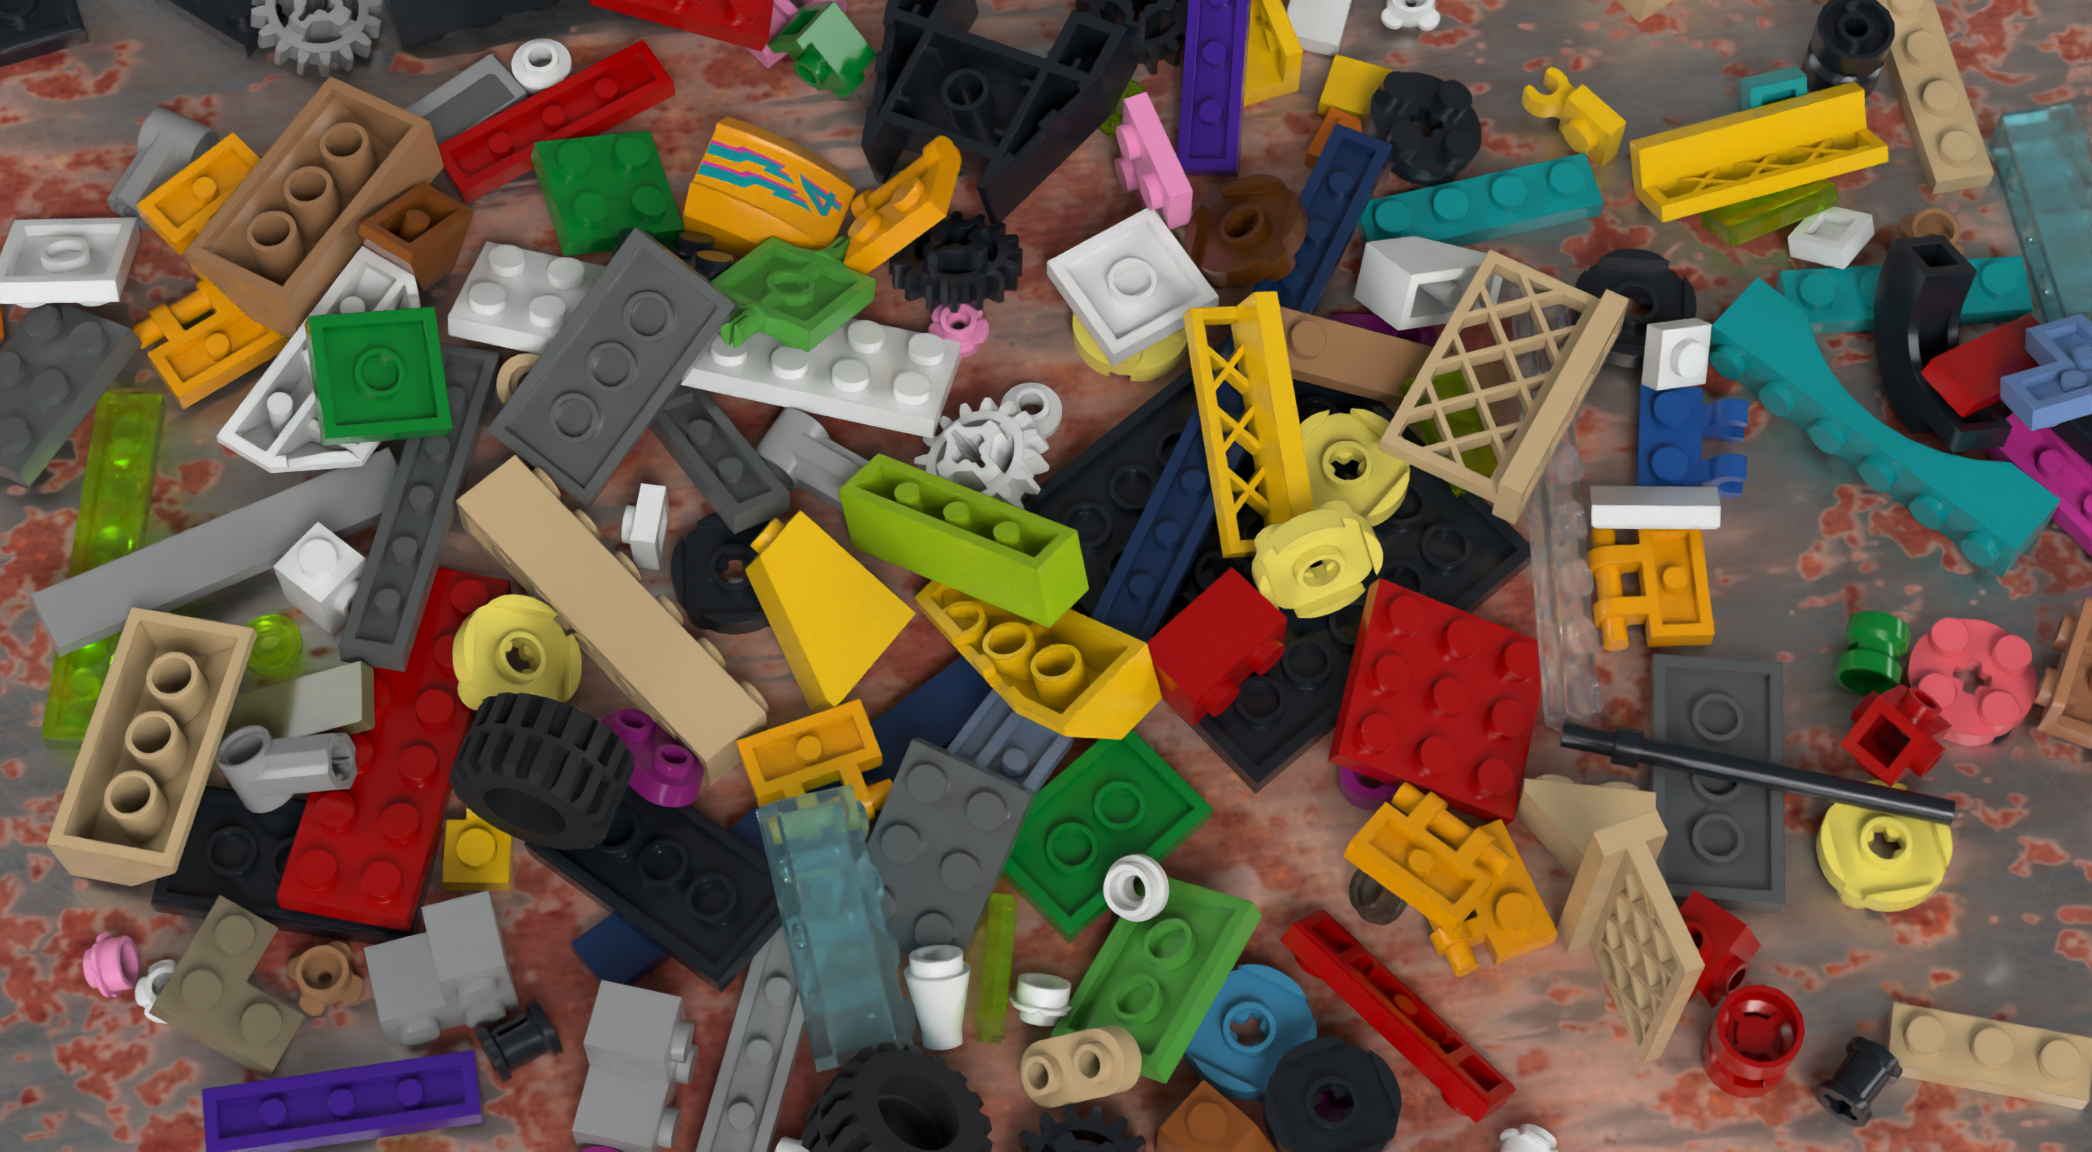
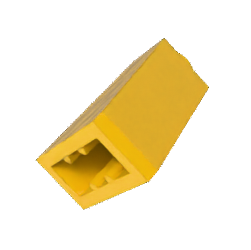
(822, 608)

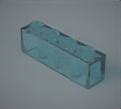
(2048, 192)
(835, 924)

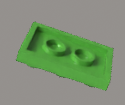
(1163, 973)

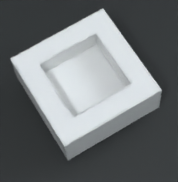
(1831, 237)
(1676, 354)
(647, 526)

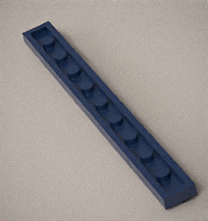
(1183, 501)

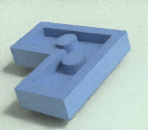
(2062, 382)

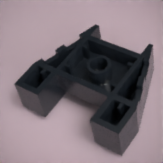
(997, 104)

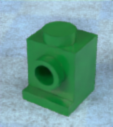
(825, 48)

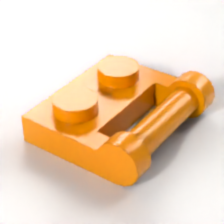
(903, 206)

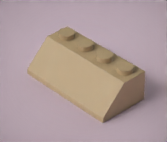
(150, 747)

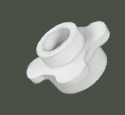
(1399, 14)

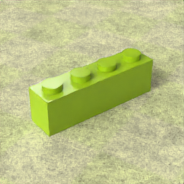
(964, 539)

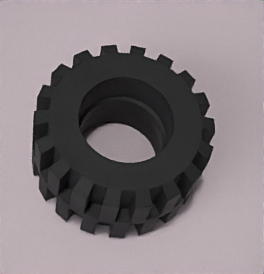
(542, 771)
(897, 1104)

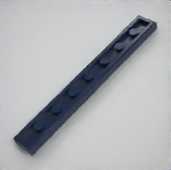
(931, 712)

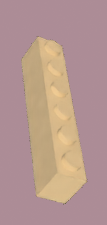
(612, 616)

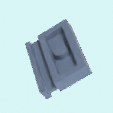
(1010, 743)

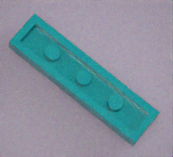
(1488, 204)
(1845, 297)

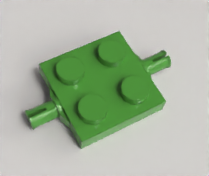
(793, 293)

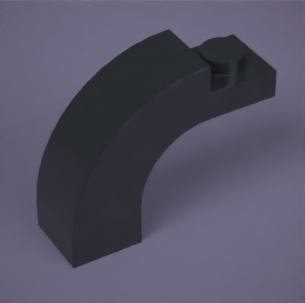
(1917, 320)

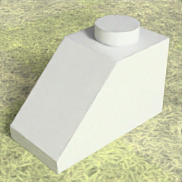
(1418, 280)

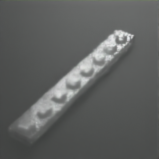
(1560, 559)

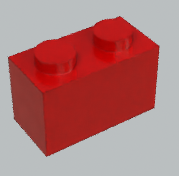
(1216, 647)

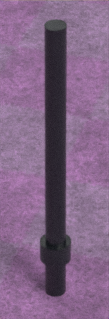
(1629, 747)

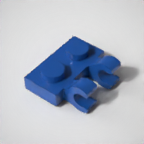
(1671, 440)

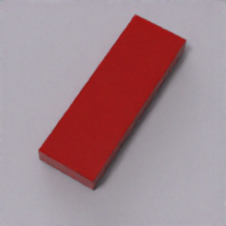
(1972, 372)

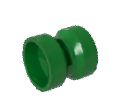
(1873, 652)

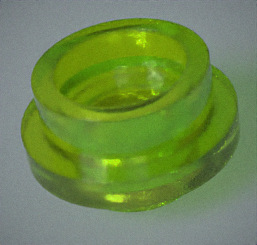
(281, 657)

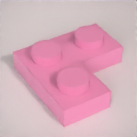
(1150, 164)

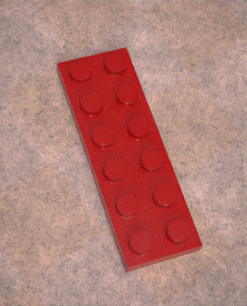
(371, 845)

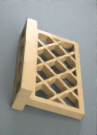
(1545, 417)
(1633, 930)

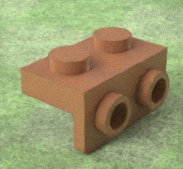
(2068, 688)

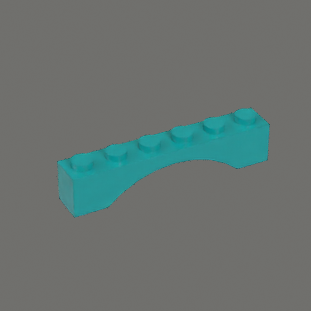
(1977, 504)

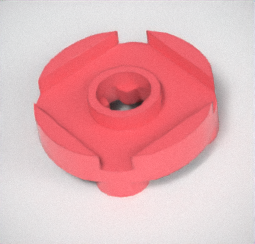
(1995, 656)

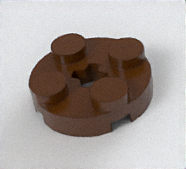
(1264, 253)

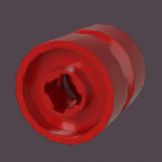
(1752, 1041)

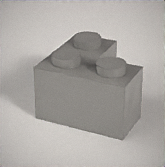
(445, 975)
(637, 1059)

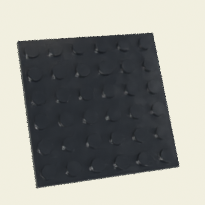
(1430, 545)

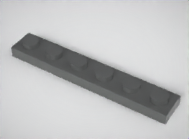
(419, 519)

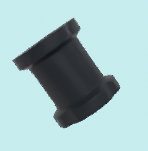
(519, 1041)
(1858, 1081)

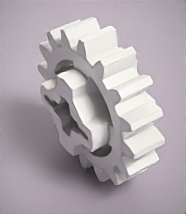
(999, 437)

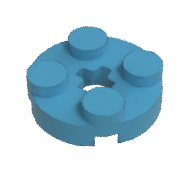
(1285, 1022)

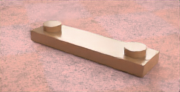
(1364, 360)

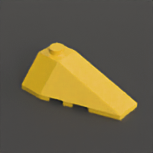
(1064, 677)

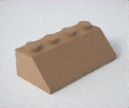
(302, 204)

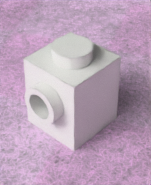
(321, 577)

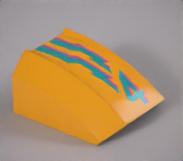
(764, 188)

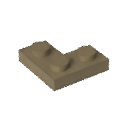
(211, 996)

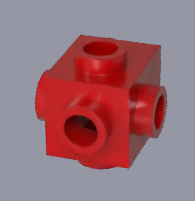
(1880, 745)
(1723, 945)

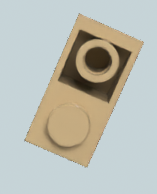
(1567, 813)

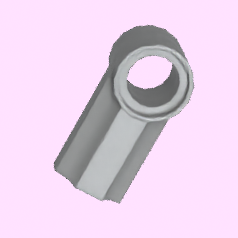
(164, 148)
(806, 458)
(271, 770)

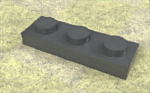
(719, 460)

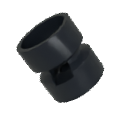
(1848, 45)

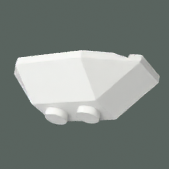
(279, 416)

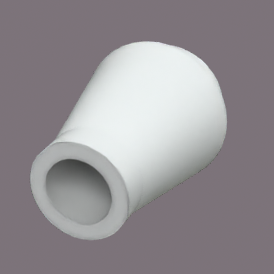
(939, 993)

